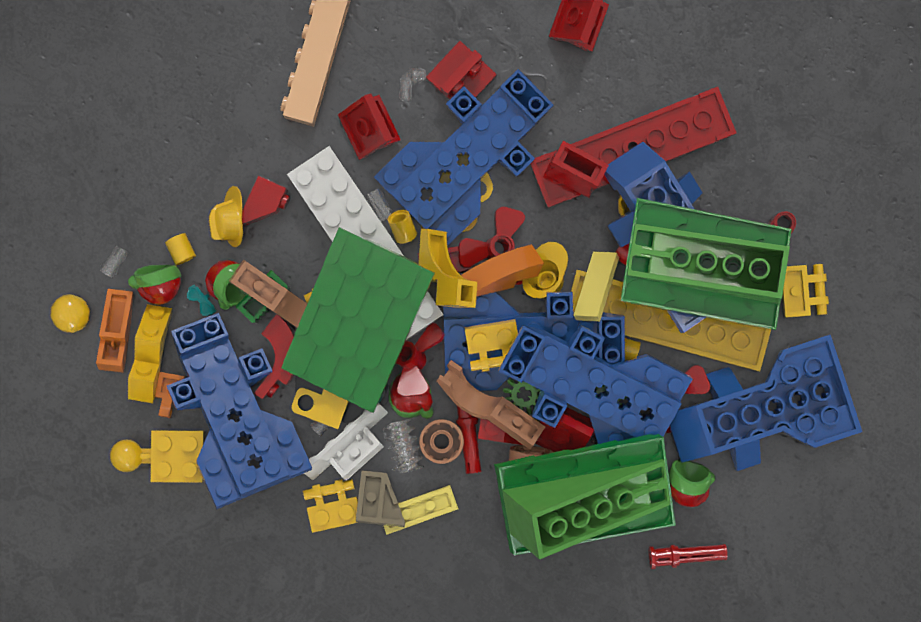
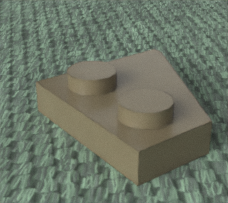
(378, 501)

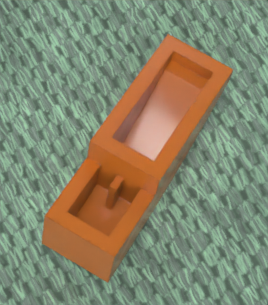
(505, 270)
(115, 330)

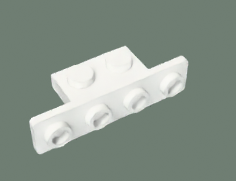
(351, 447)

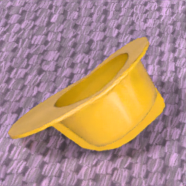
(226, 218)
(552, 272)

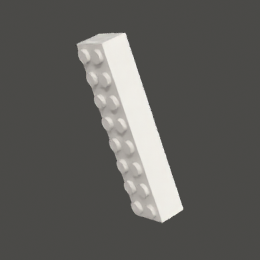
(340, 203)

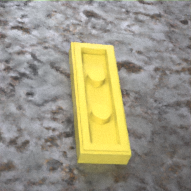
(596, 286)
(425, 507)

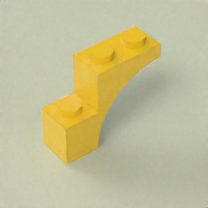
(451, 287)
(148, 353)

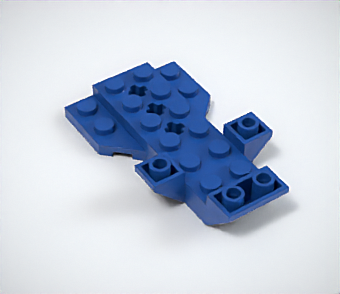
(487, 135)
(647, 176)
(556, 319)
(571, 373)
(221, 388)
(741, 416)

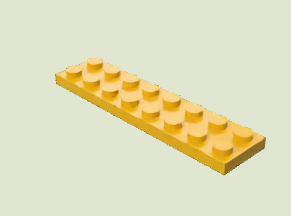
(709, 338)

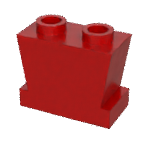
(576, 169)

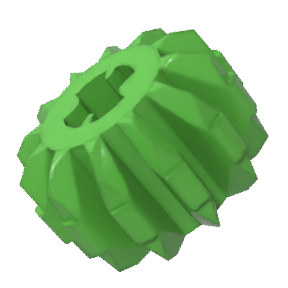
(520, 402)

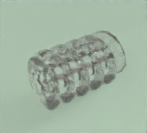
(403, 446)

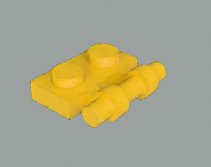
(796, 291)
(489, 338)
(334, 513)

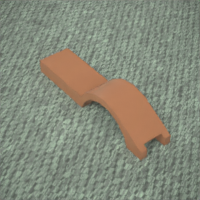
(269, 293)
(495, 409)

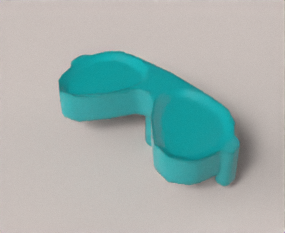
(206, 306)

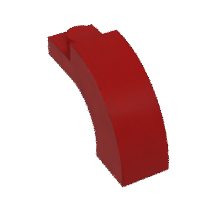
(281, 337)

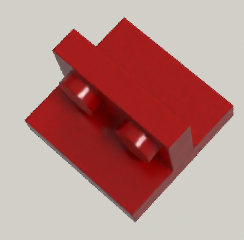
(579, 22)
(461, 69)
(368, 125)
(570, 433)

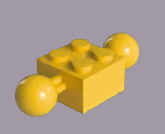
(171, 455)

